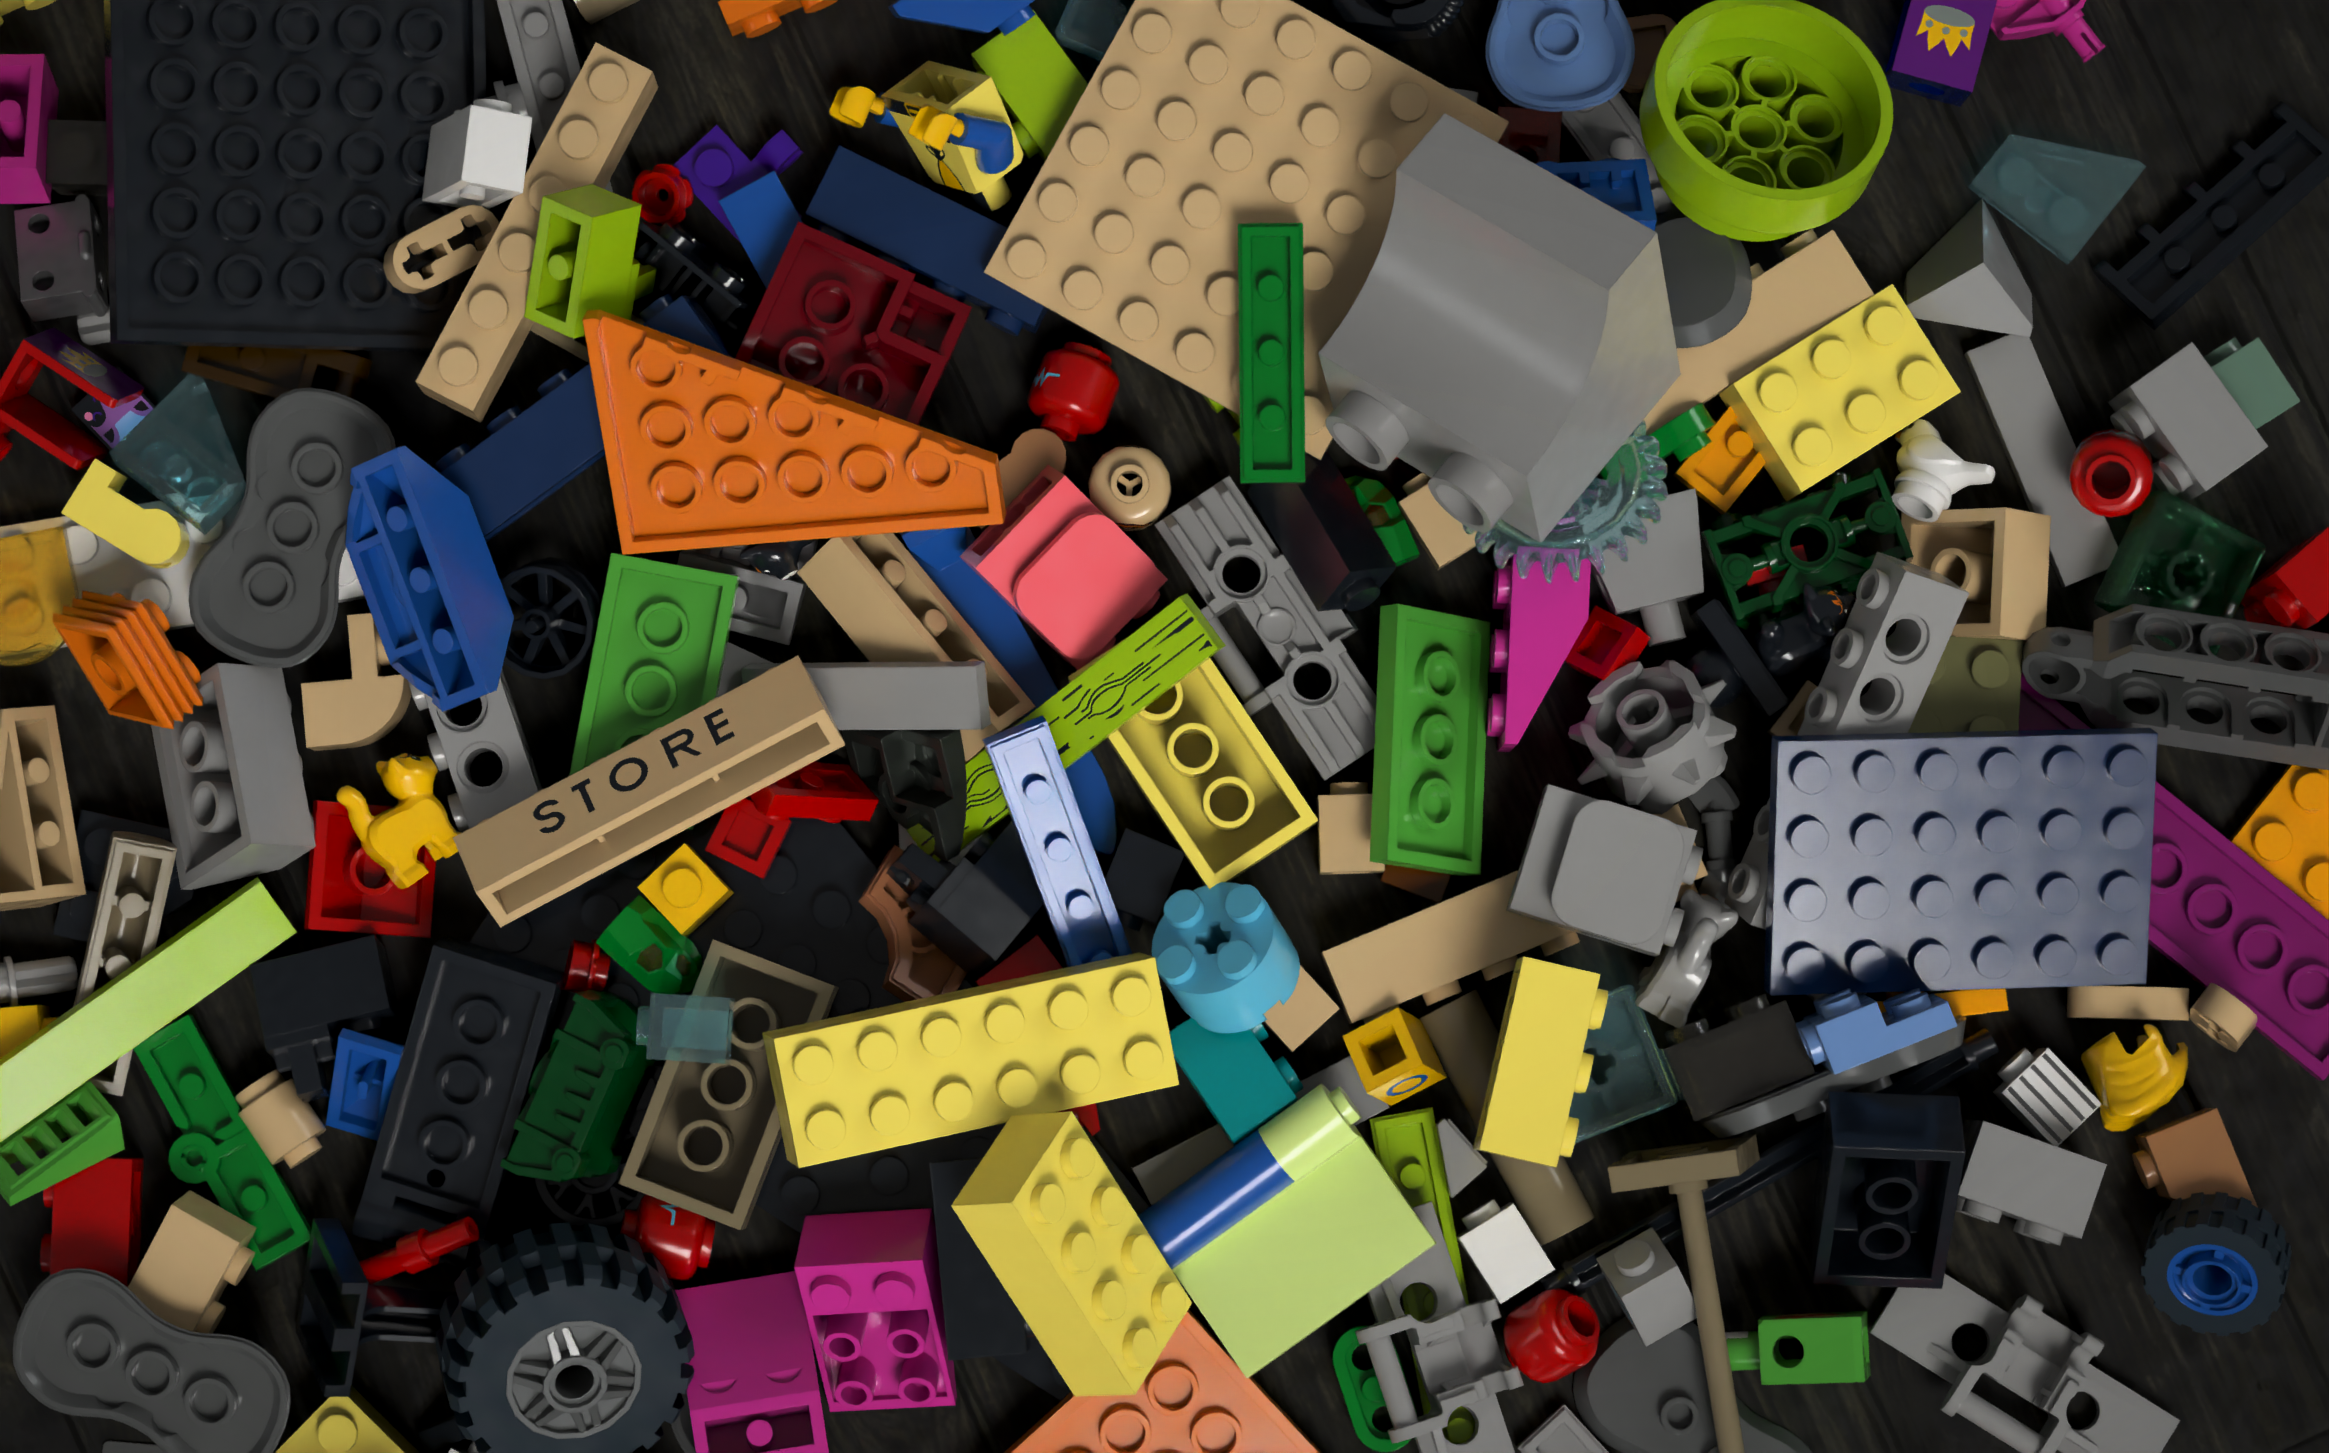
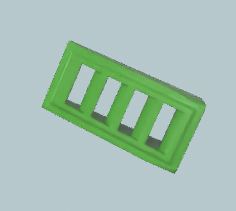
(92, 1133)

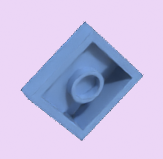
(1854, 1031)

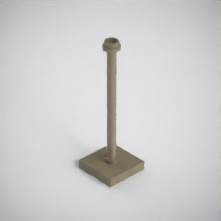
(1686, 1173)

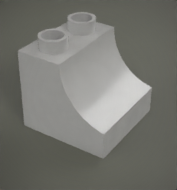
(1500, 335)

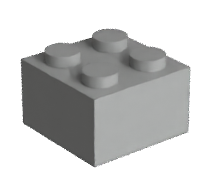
(2187, 424)
(2026, 1180)

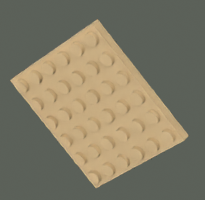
(1207, 126)

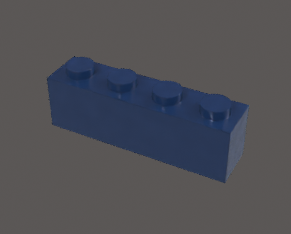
(919, 234)

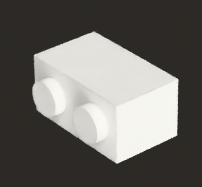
(477, 156)

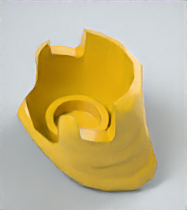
(2134, 1083)

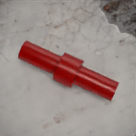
(420, 1250)

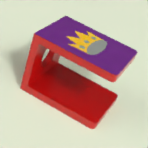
(79, 367)

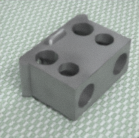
(61, 260)

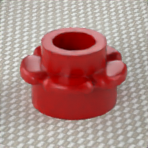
(647, 190)
(586, 967)

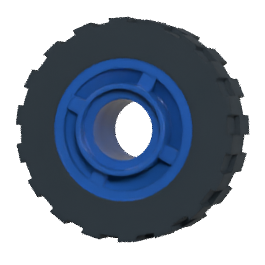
(2216, 1263)

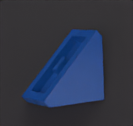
(362, 1082)

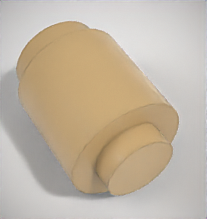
(280, 1120)

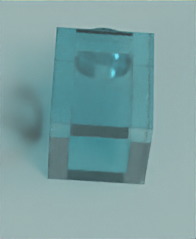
(686, 1028)

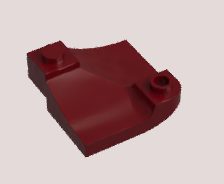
(854, 326)

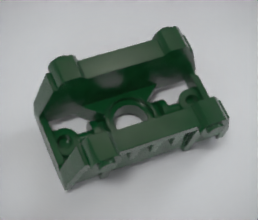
(1834, 569)
(582, 1093)

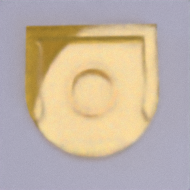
(34, 584)

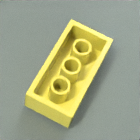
(1210, 776)
(1072, 1254)

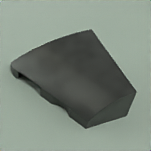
(916, 778)

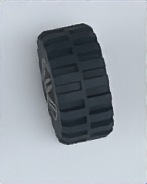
(564, 1345)

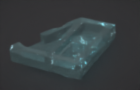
(2054, 190)
(185, 456)

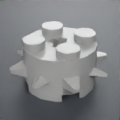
(1653, 735)

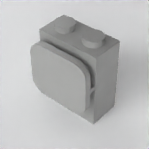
(1605, 871)

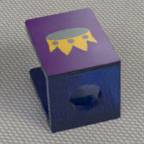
(1939, 48)

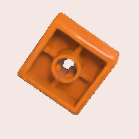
(130, 658)

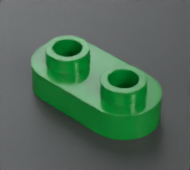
(1682, 434)
(1362, 1393)

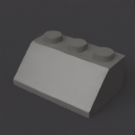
(234, 779)

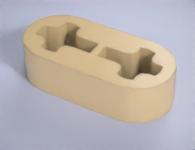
(435, 236)
(2128, 1003)
(2223, 1017)

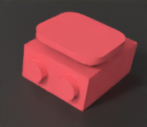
(1065, 568)

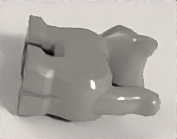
(1682, 970)

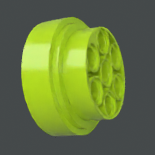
(1759, 104)

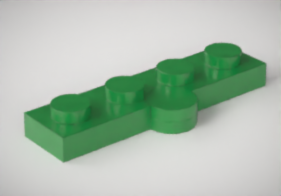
(217, 1142)

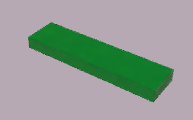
(1271, 353)

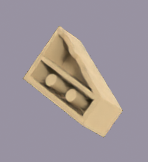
(36, 816)

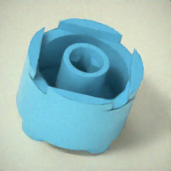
(1224, 956)

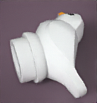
(1931, 472)

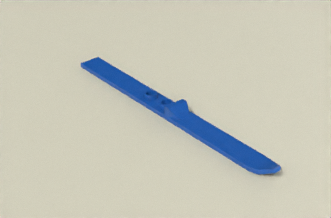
(764, 224)

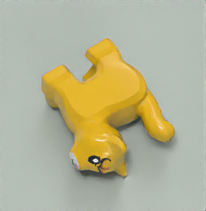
(415, 821)

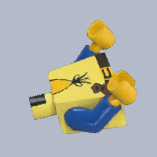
(951, 125)

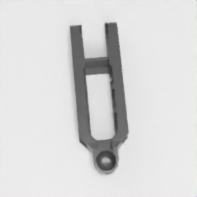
(2098, 675)

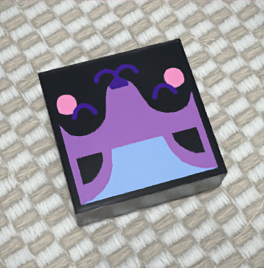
(112, 424)

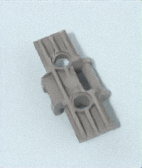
(1223, 527)
(1452, 1352)
(2029, 1357)

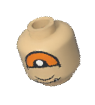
(1130, 511)

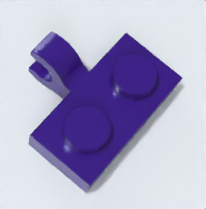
(721, 168)

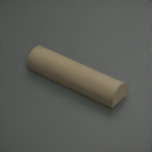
(125, 923)
(1466, 1047)

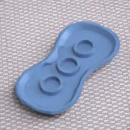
(1559, 52)

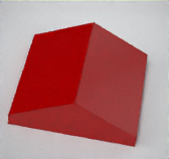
(355, 892)

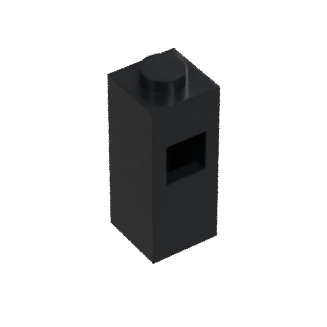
(1325, 536)

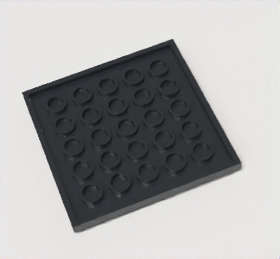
(274, 165)

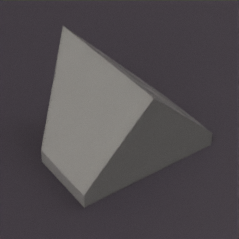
(1971, 280)

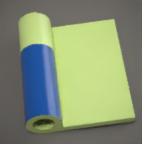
(1286, 1229)

